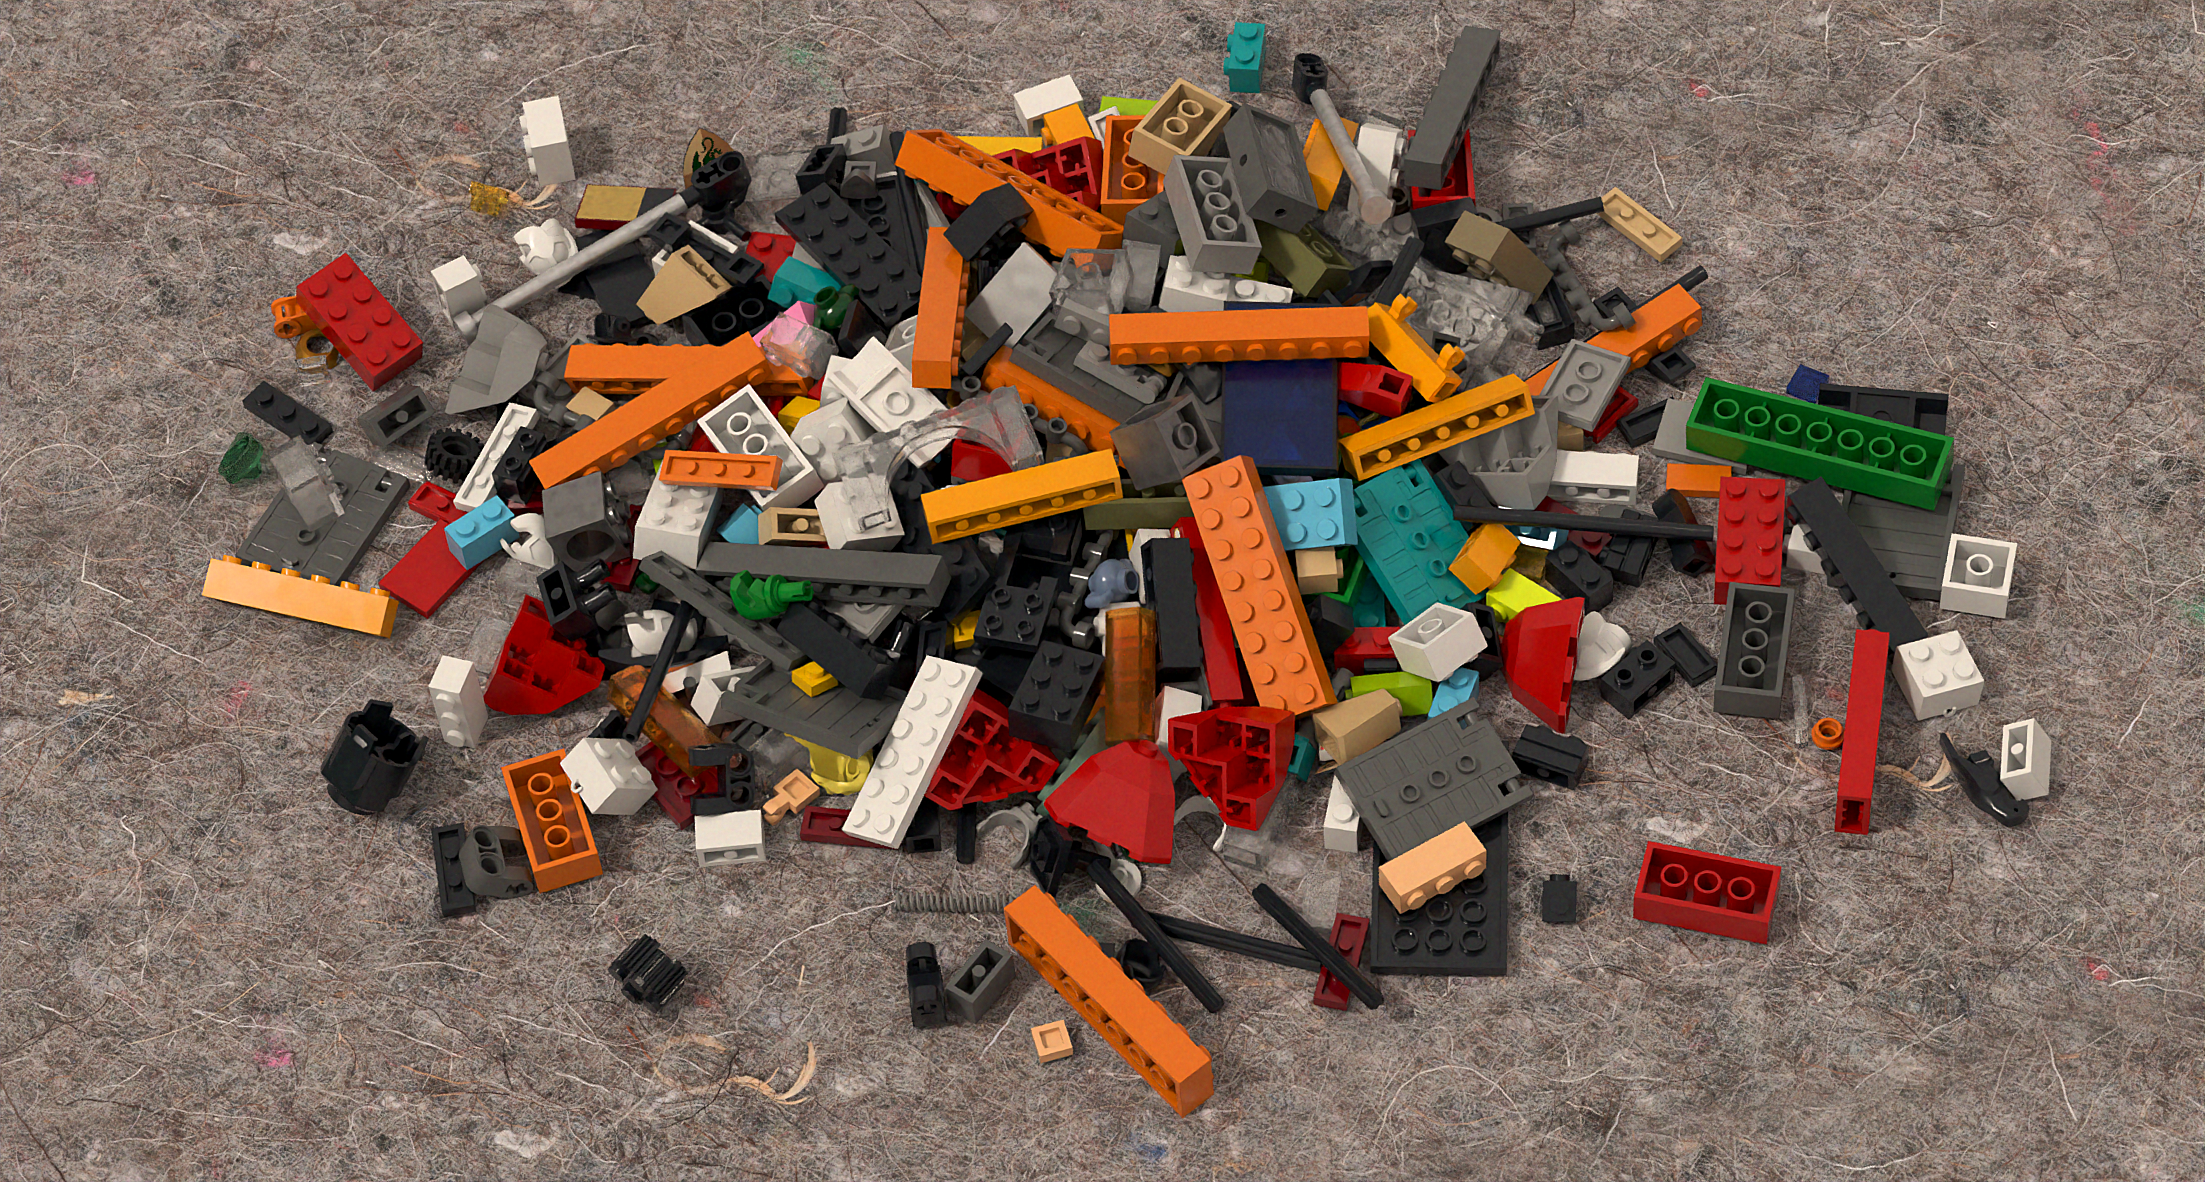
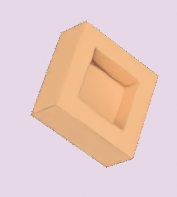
(1052, 1041)

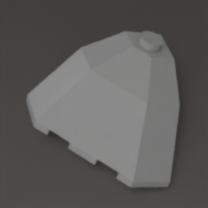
(497, 362)
(1516, 460)

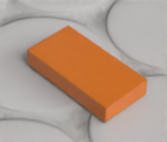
(1696, 479)

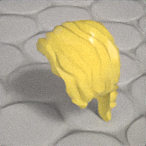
(835, 770)

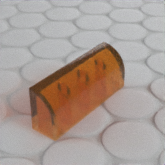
(1129, 675)
(670, 722)

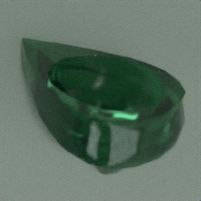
(242, 459)

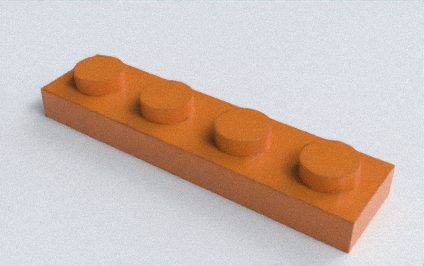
(720, 470)

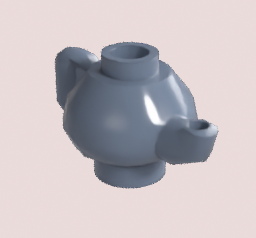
(1111, 583)

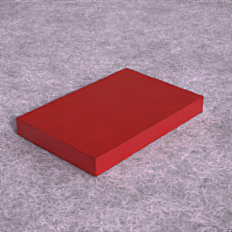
(426, 573)

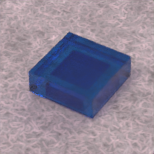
(1806, 383)

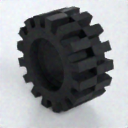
(452, 454)

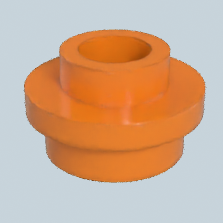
(1827, 726)

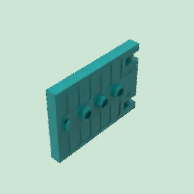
(1411, 540)

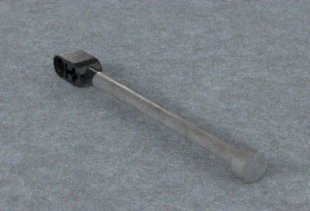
(1310, 86)
(709, 187)

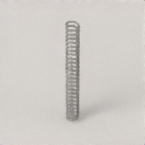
(950, 904)

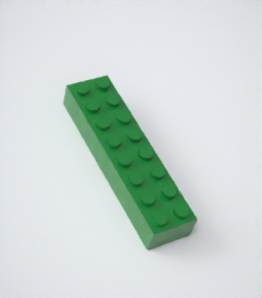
(1819, 442)

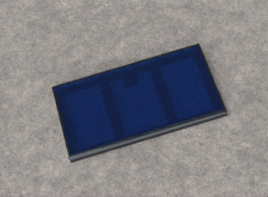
(1281, 409)

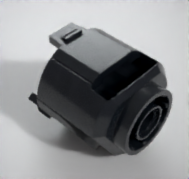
(371, 759)

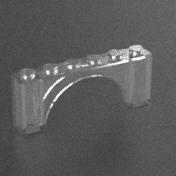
(991, 420)

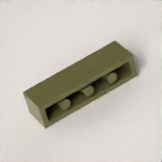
(1141, 509)

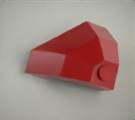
(1069, 167)
(1543, 658)
(539, 666)
(1236, 758)
(986, 761)
(1122, 800)

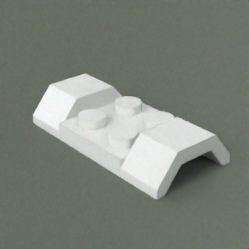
(884, 395)

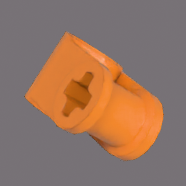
(293, 315)

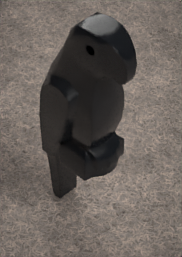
(1984, 785)

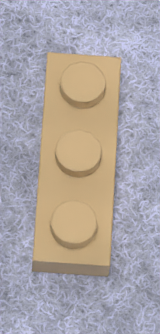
(1639, 225)

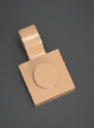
(791, 793)

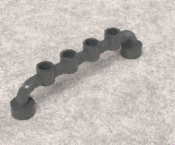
(1578, 296)
(559, 415)
(1054, 429)
(1071, 603)

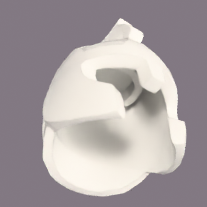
(545, 246)
(535, 547)
(649, 631)
(1599, 647)

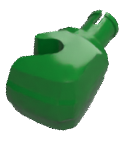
(766, 599)

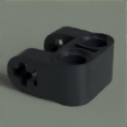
(727, 777)
(925, 985)

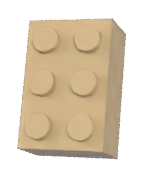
(1179, 124)

